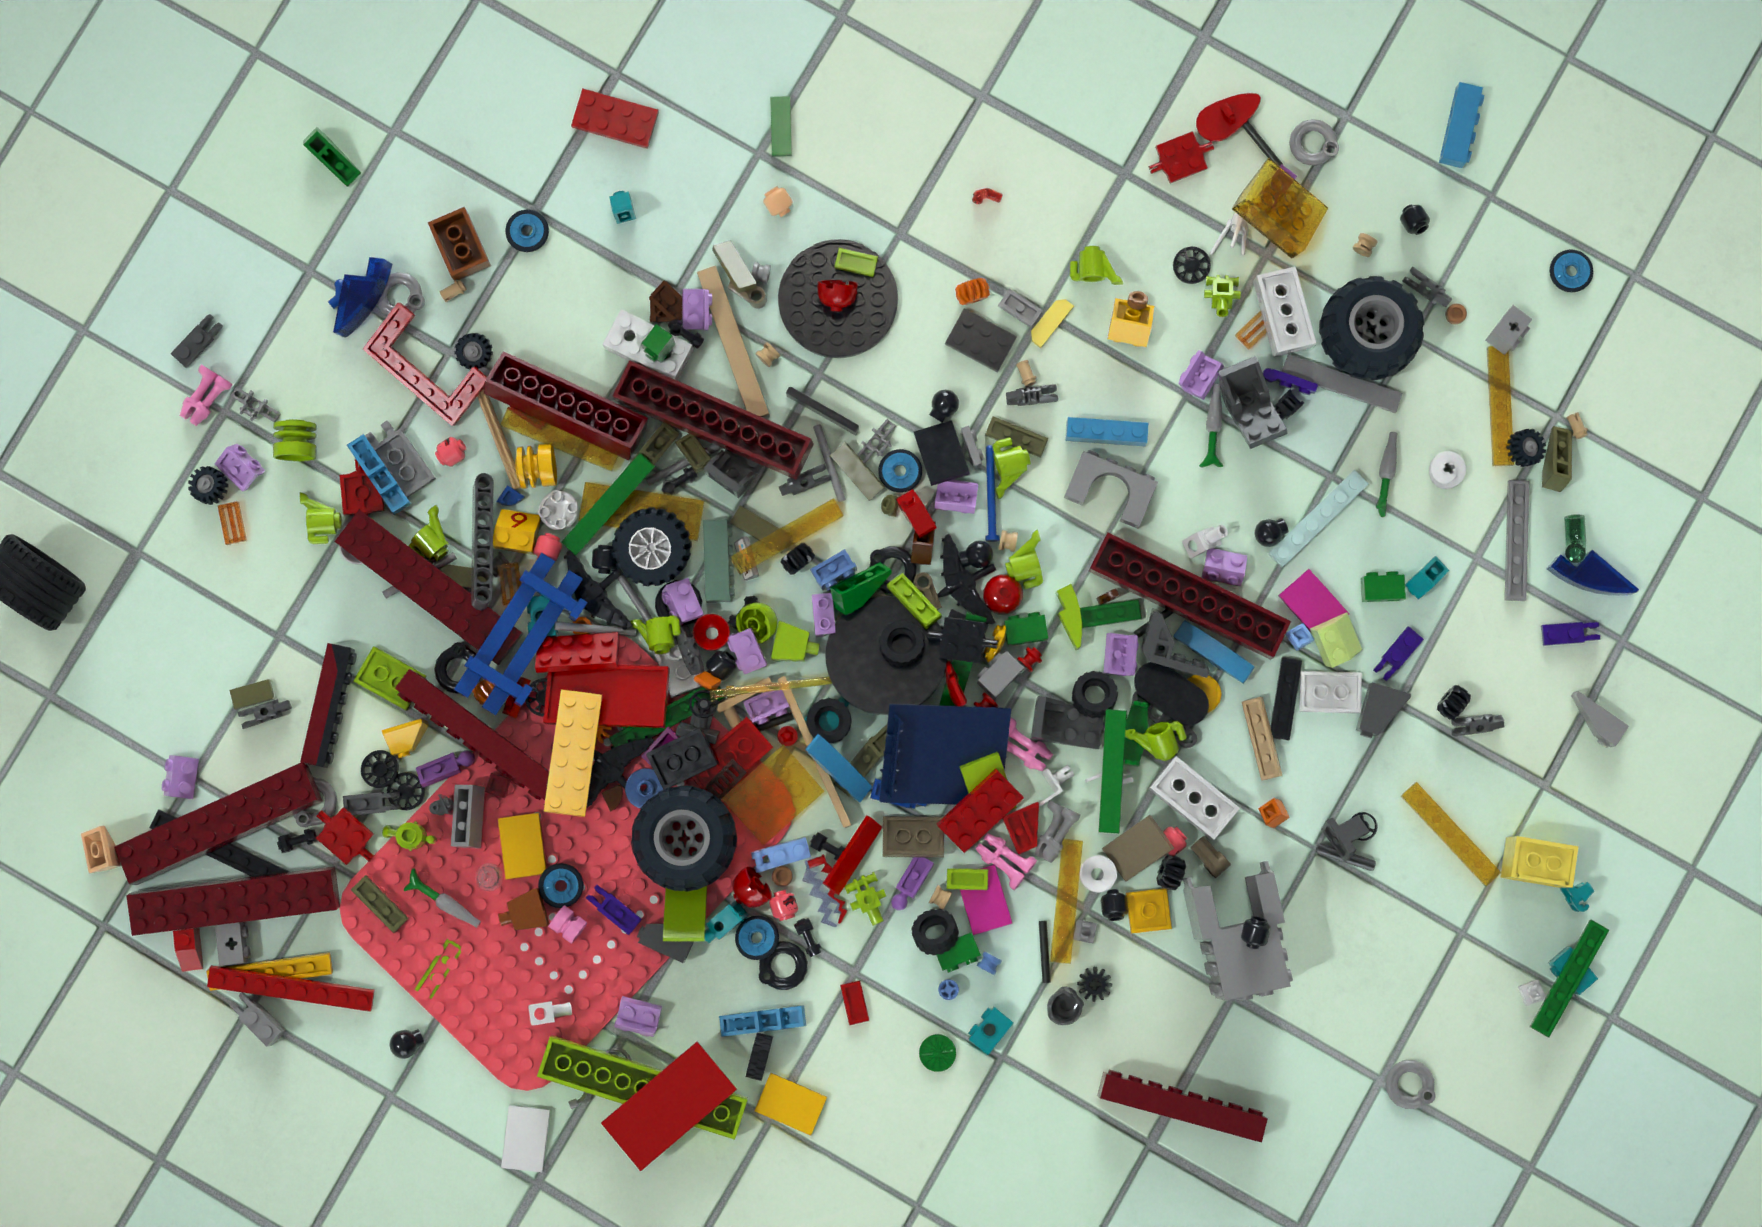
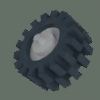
(473, 351)
(1526, 447)
(208, 485)

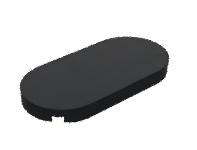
(1171, 693)

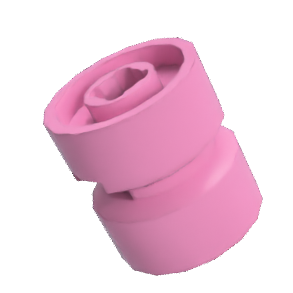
(568, 924)

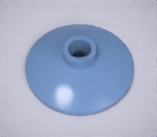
(633, 785)

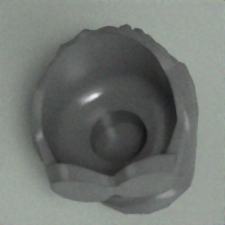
(1064, 1006)

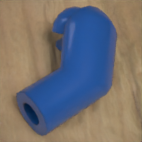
(335, 300)

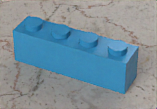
(1460, 125)
(1106, 431)

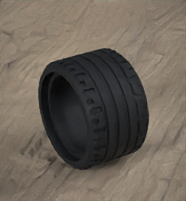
(36, 583)

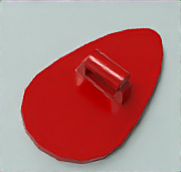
(1226, 116)

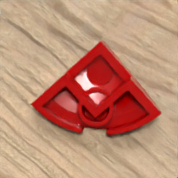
(954, 689)

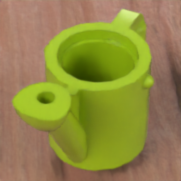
(1093, 267)
(1009, 464)
(320, 520)
(430, 538)
(1025, 563)
(659, 632)
(1159, 739)
(409, 835)

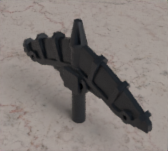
(962, 583)
(595, 593)
(611, 765)

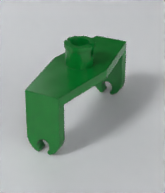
(1137, 720)

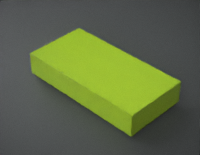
(856, 262)
(967, 879)

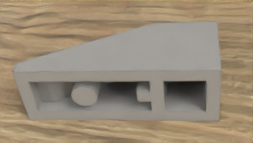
(1600, 721)

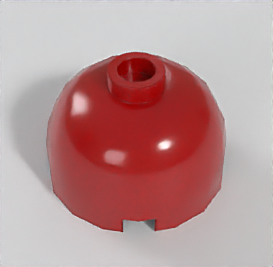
(836, 293)
(1003, 594)
(749, 888)

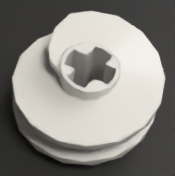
(1447, 479)

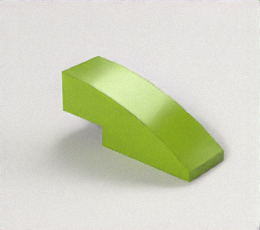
(1071, 615)

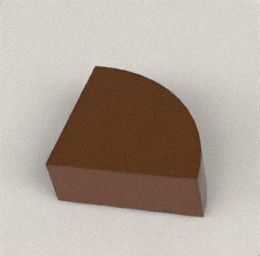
(1108, 596)
(613, 797)

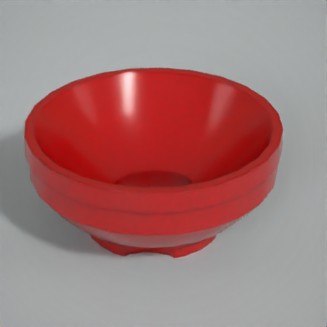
(711, 621)

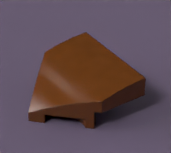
(665, 304)

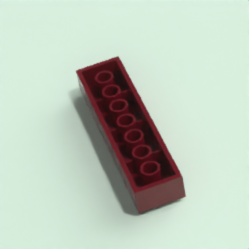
(565, 405)
(1183, 1107)

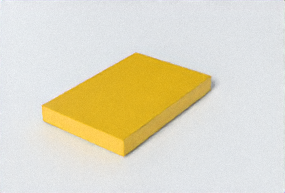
(522, 846)
(790, 1103)

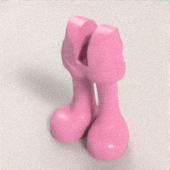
(194, 402)
(1033, 748)
(989, 857)

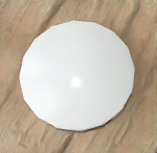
(558, 510)

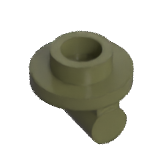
(889, 505)

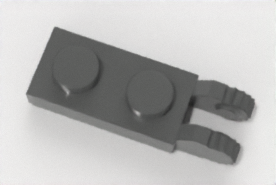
(196, 342)
(369, 803)

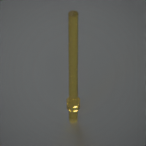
(731, 691)

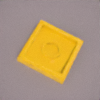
(1148, 910)

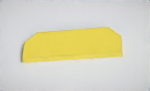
(1050, 321)

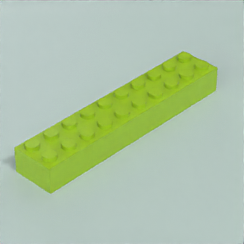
(621, 1078)

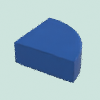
(510, 497)

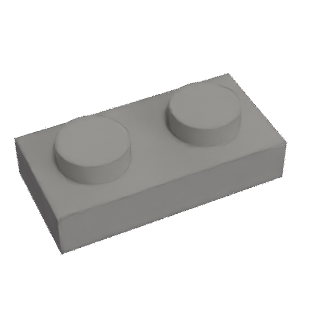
(1020, 308)
(975, 454)

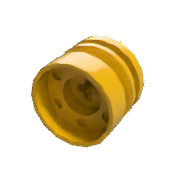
(536, 466)

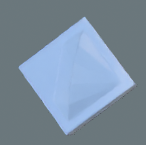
(1299, 636)

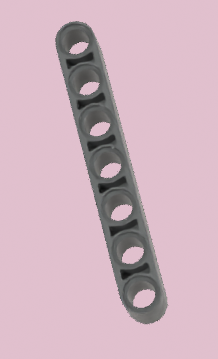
(482, 550)

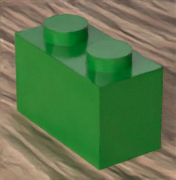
(658, 344)
(1383, 587)
(1026, 629)
(963, 951)

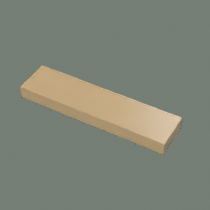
(1261, 738)

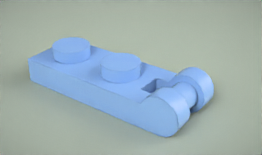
(781, 854)

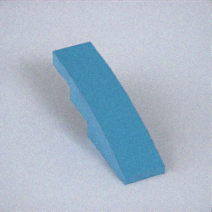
(378, 474)
(1214, 651)
(838, 767)
(762, 1021)

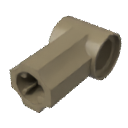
(747, 295)
(928, 591)
(1213, 861)

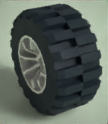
(651, 546)

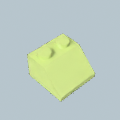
(1336, 640)

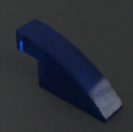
(360, 296)
(1592, 575)

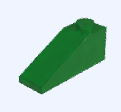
(331, 156)
(859, 588)

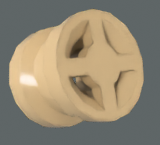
(1365, 245)
(767, 354)
(1008, 540)
(940, 897)

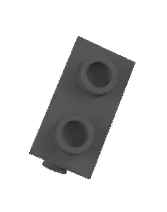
(442, 806)

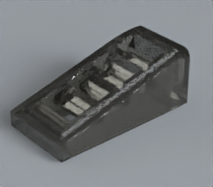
(737, 767)

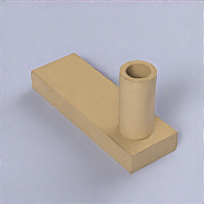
(727, 705)

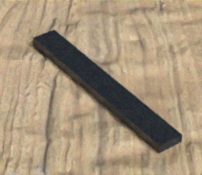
(230, 854)

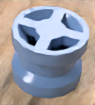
(989, 963)
(948, 989)

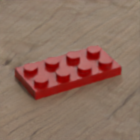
(614, 118)
(578, 652)
(743, 744)
(980, 810)

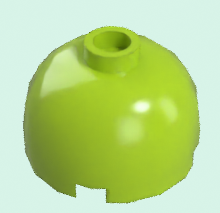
(760, 618)

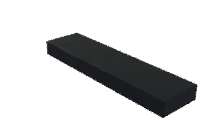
(822, 410)
(1285, 698)

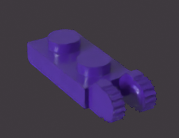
(1287, 380)
(1567, 633)
(1399, 651)
(615, 911)

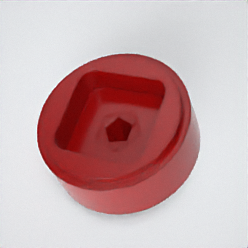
(787, 735)

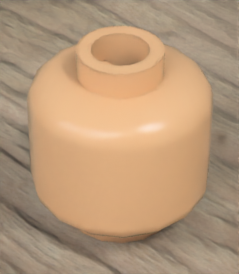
(777, 201)

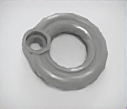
(1317, 158)
(415, 293)
(329, 805)
(1427, 1084)

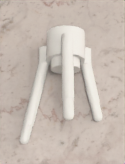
(1237, 226)

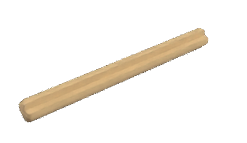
(499, 439)

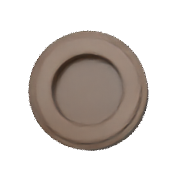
(1137, 300)
(1456, 314)
(782, 876)

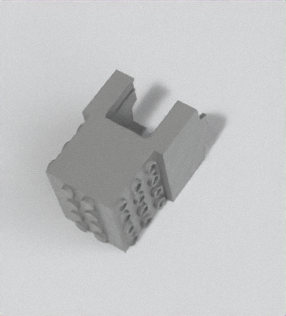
(1234, 967)

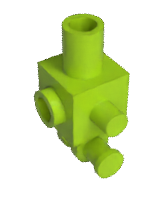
(1222, 293)
(868, 899)

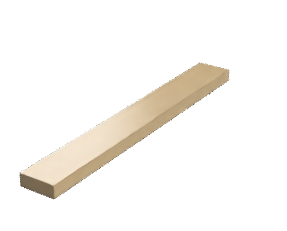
(733, 343)
(808, 739)

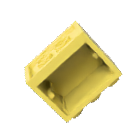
(1539, 862)

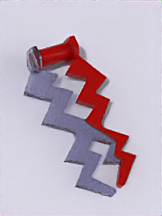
(827, 898)

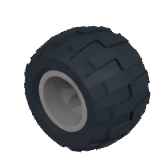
(1387, 303)
(657, 856)

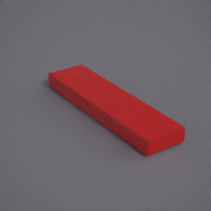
(852, 855)

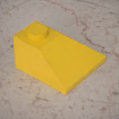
(405, 737)

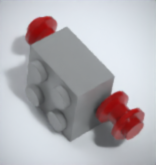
(1002, 673)

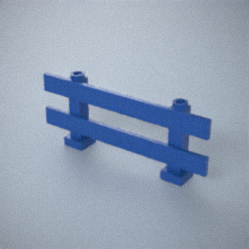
(506, 683)

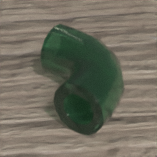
(1575, 537)

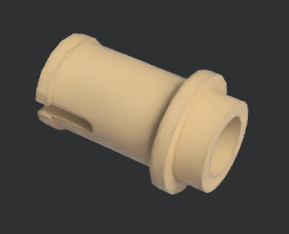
(453, 290)
(1027, 376)
(1577, 426)

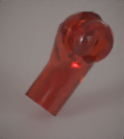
(981, 194)

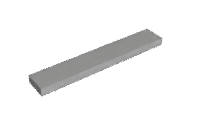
(1343, 383)
(1516, 540)

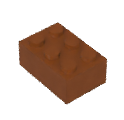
(459, 244)

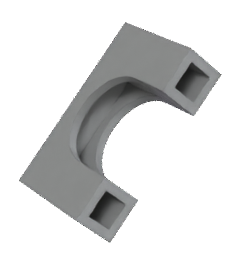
(1139, 486)

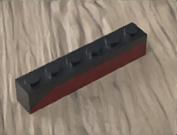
(327, 705)

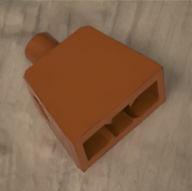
(525, 912)

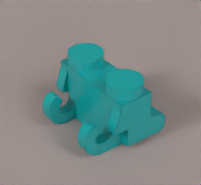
(1576, 894)

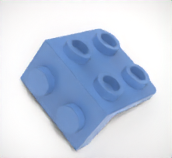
(834, 570)

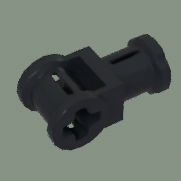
(1287, 405)

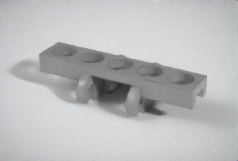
(246, 398)
(869, 446)

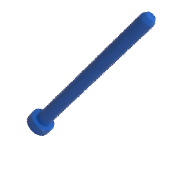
(991, 537)

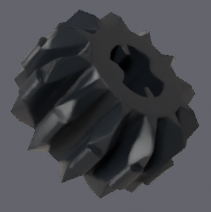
(797, 558)
(1453, 702)
(1171, 872)
(1099, 989)

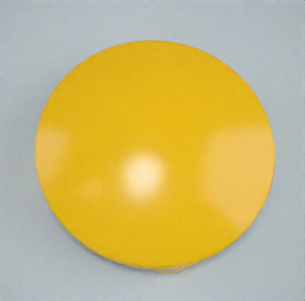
(1000, 635)

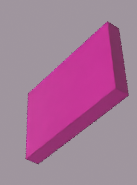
(1311, 600)
(988, 907)

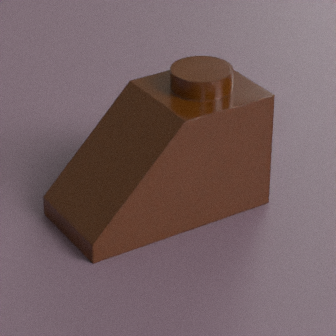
(922, 548)

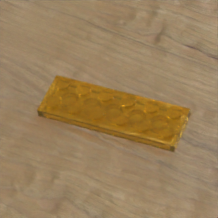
(686, 509)

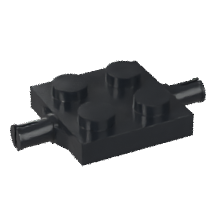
(962, 640)

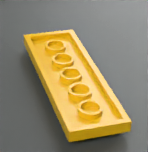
(573, 753)

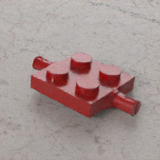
(1181, 157)
(359, 493)
(345, 836)

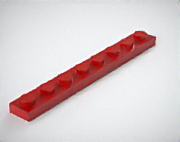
(290, 988)

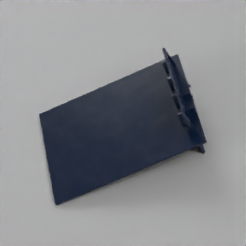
(931, 743)

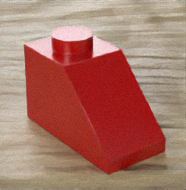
(916, 513)
(188, 949)

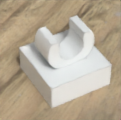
(1531, 992)

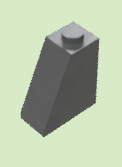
(1379, 708)
(652, 937)

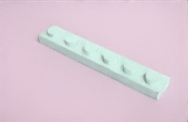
(1317, 519)

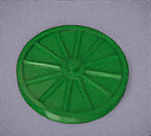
(937, 1053)

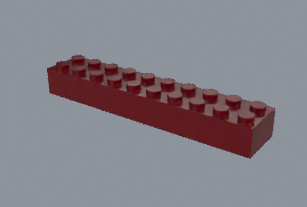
(713, 420)
(422, 582)
(1189, 596)
(474, 732)
(218, 824)
(233, 901)

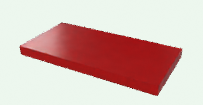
(629, 694)
(668, 1106)

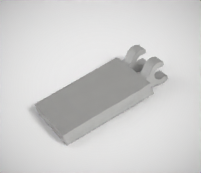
(401, 460)

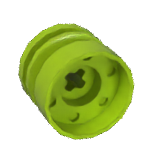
(294, 439)

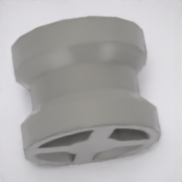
(761, 272)

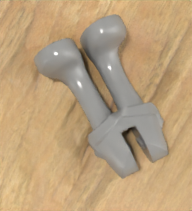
(1051, 843)

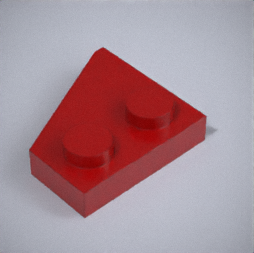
(1023, 827)

